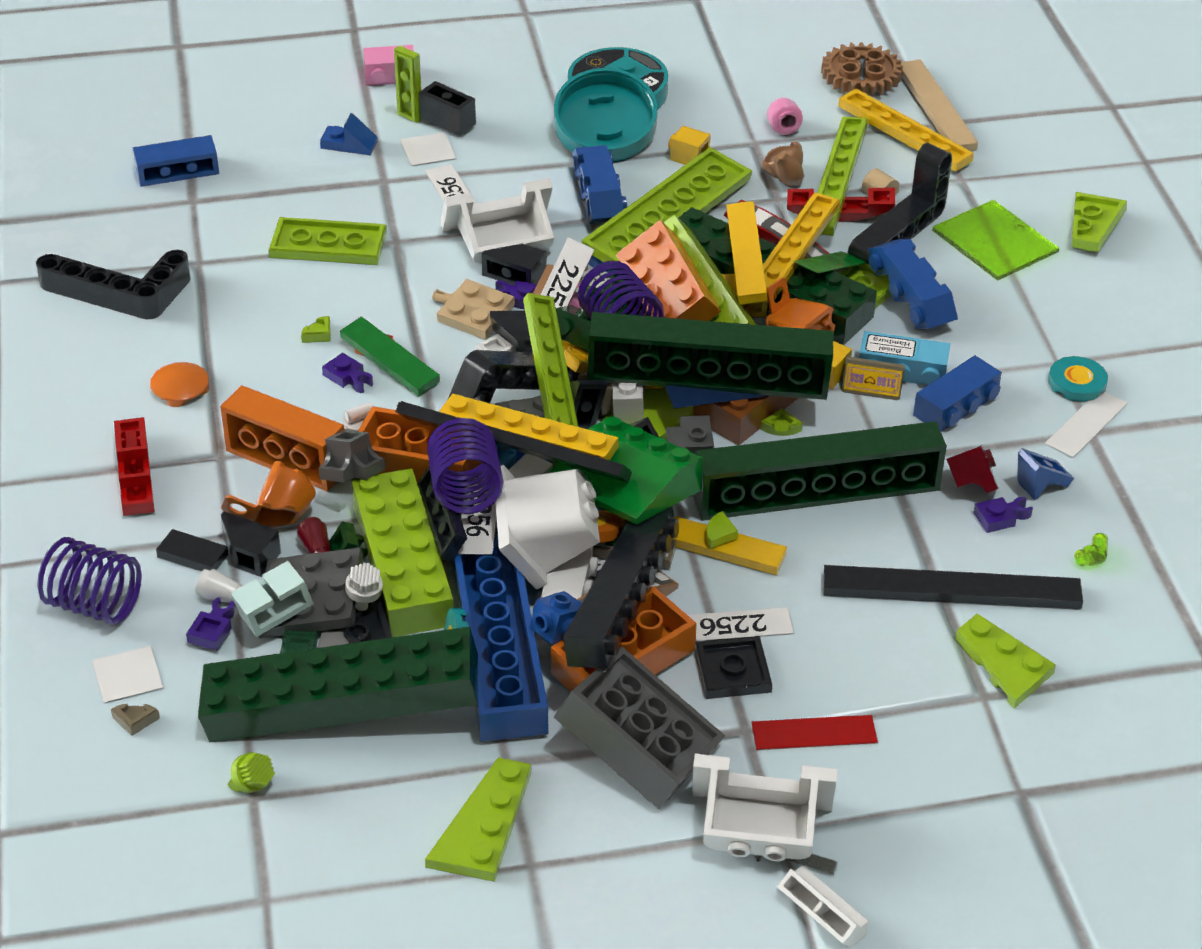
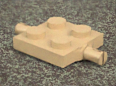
(470, 307)

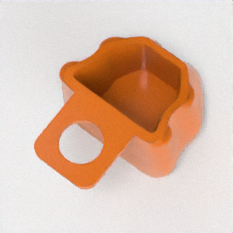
(797, 312)
(281, 500)

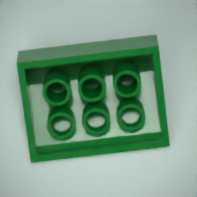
(659, 475)

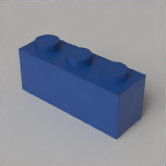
(176, 160)
(957, 393)

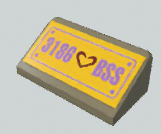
(873, 378)

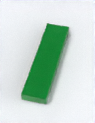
(390, 356)

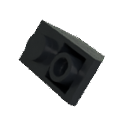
(249, 543)

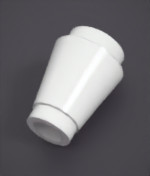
(214, 585)

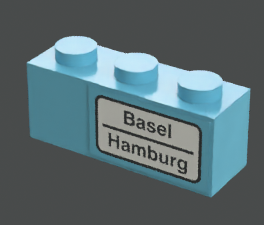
(923, 359)

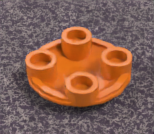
(179, 382)

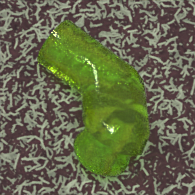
(1095, 553)

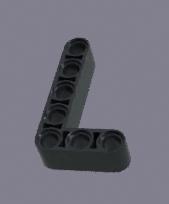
(916, 210)
(114, 290)
(491, 370)

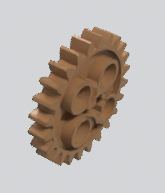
(880, 69)

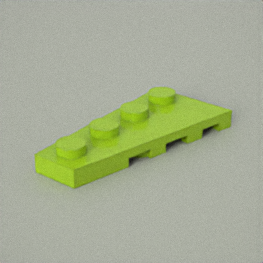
(481, 829)

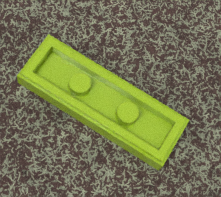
(407, 83)

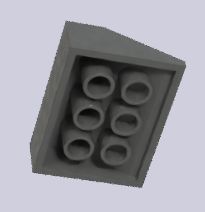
(638, 727)

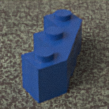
(598, 183)
(913, 282)

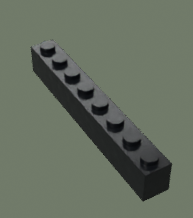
(619, 590)

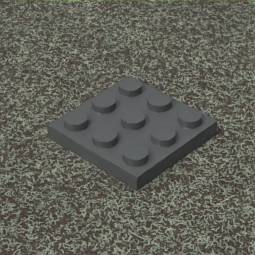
(325, 580)

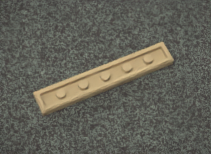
(936, 104)

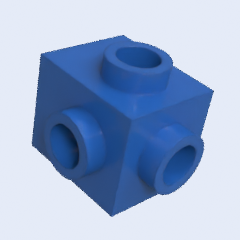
(554, 615)

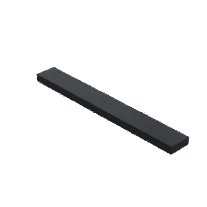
(525, 444)
(952, 586)

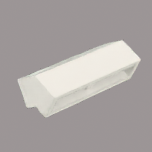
(824, 905)

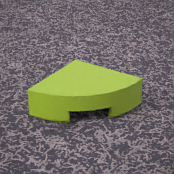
(317, 331)
(781, 424)
(720, 530)

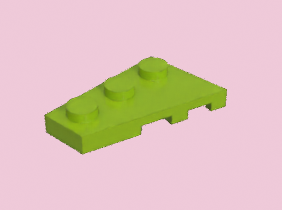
(1095, 220)
(1005, 658)

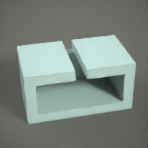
(273, 599)

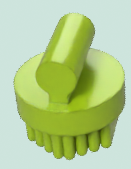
(251, 772)

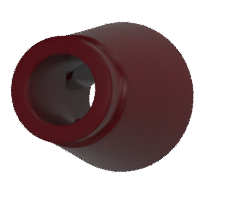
(313, 535)

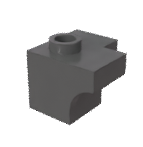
(693, 433)
(350, 457)

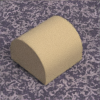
(879, 179)

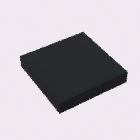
(733, 667)

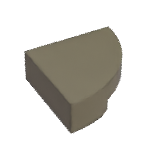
(135, 717)

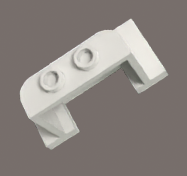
(501, 221)
(545, 521)
(761, 812)

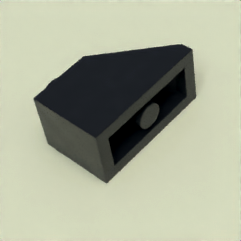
(514, 263)
(513, 328)
(588, 400)

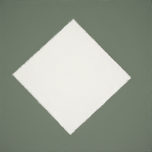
(428, 148)
(127, 674)

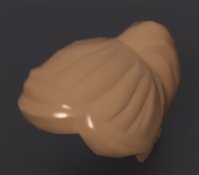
(785, 164)

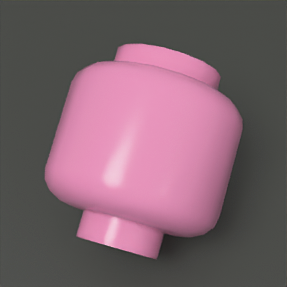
(784, 116)

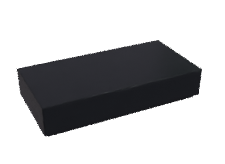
(192, 551)

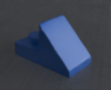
(352, 138)
(1038, 471)

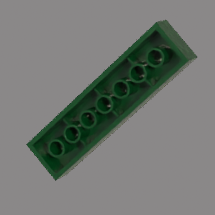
(851, 300)
(710, 355)
(821, 470)
(339, 684)

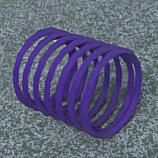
(635, 288)
(441, 459)
(76, 564)

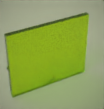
(995, 239)

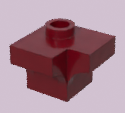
(974, 468)

